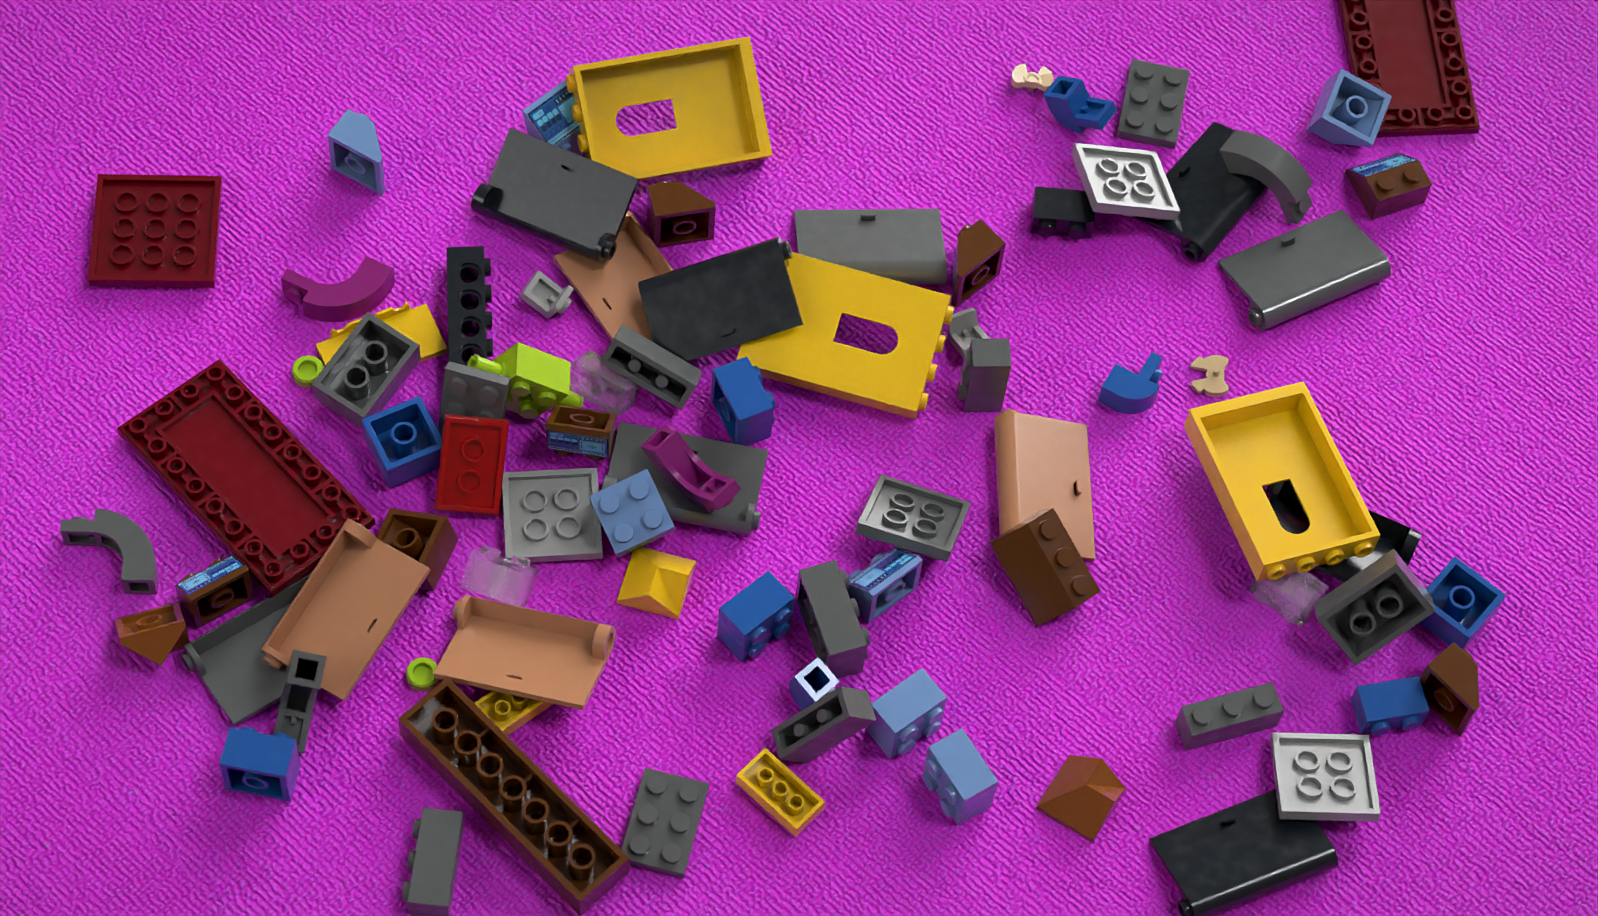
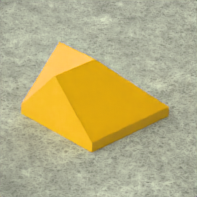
(656, 582)

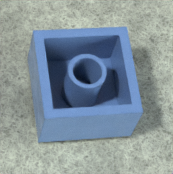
(632, 513)
(907, 714)
(959, 777)

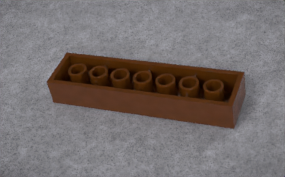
(514, 796)

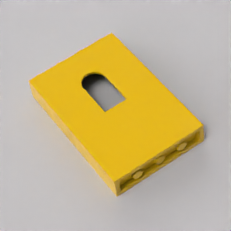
(712, 101)
(812, 359)
(1275, 440)

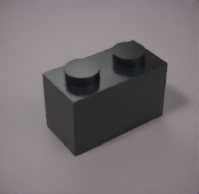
(1061, 213)

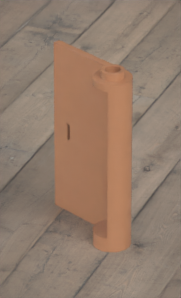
(617, 279)
(1044, 467)
(344, 596)
(526, 652)

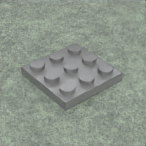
(1125, 181)
(551, 515)
(1324, 777)

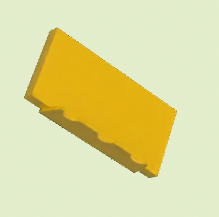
(412, 323)

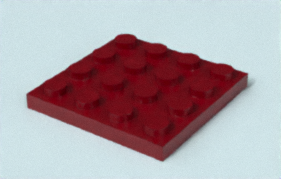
(155, 231)

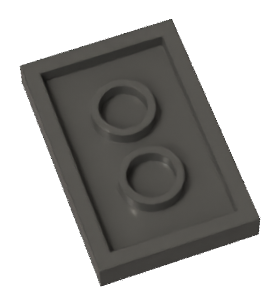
(1153, 103)
(473, 393)
(664, 822)

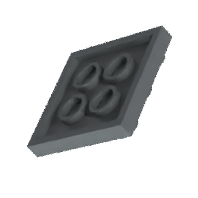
(913, 518)

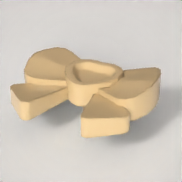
(1022, 78)
(1214, 382)

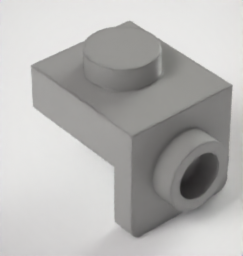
(546, 295)
(964, 328)

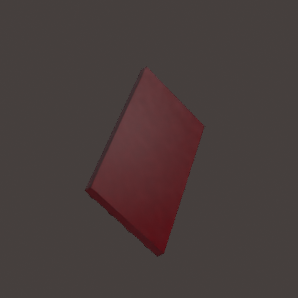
(1416, 58)
(244, 475)

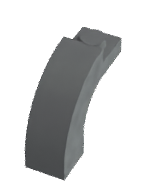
(1274, 167)
(123, 537)
(299, 695)

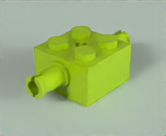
(535, 379)

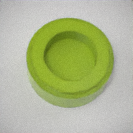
(306, 370)
(421, 674)

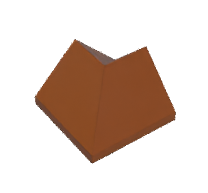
(154, 632)
(1082, 795)

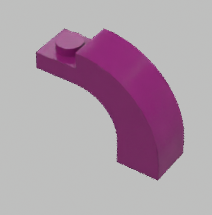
(343, 300)
(687, 472)

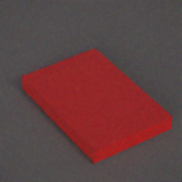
(471, 464)

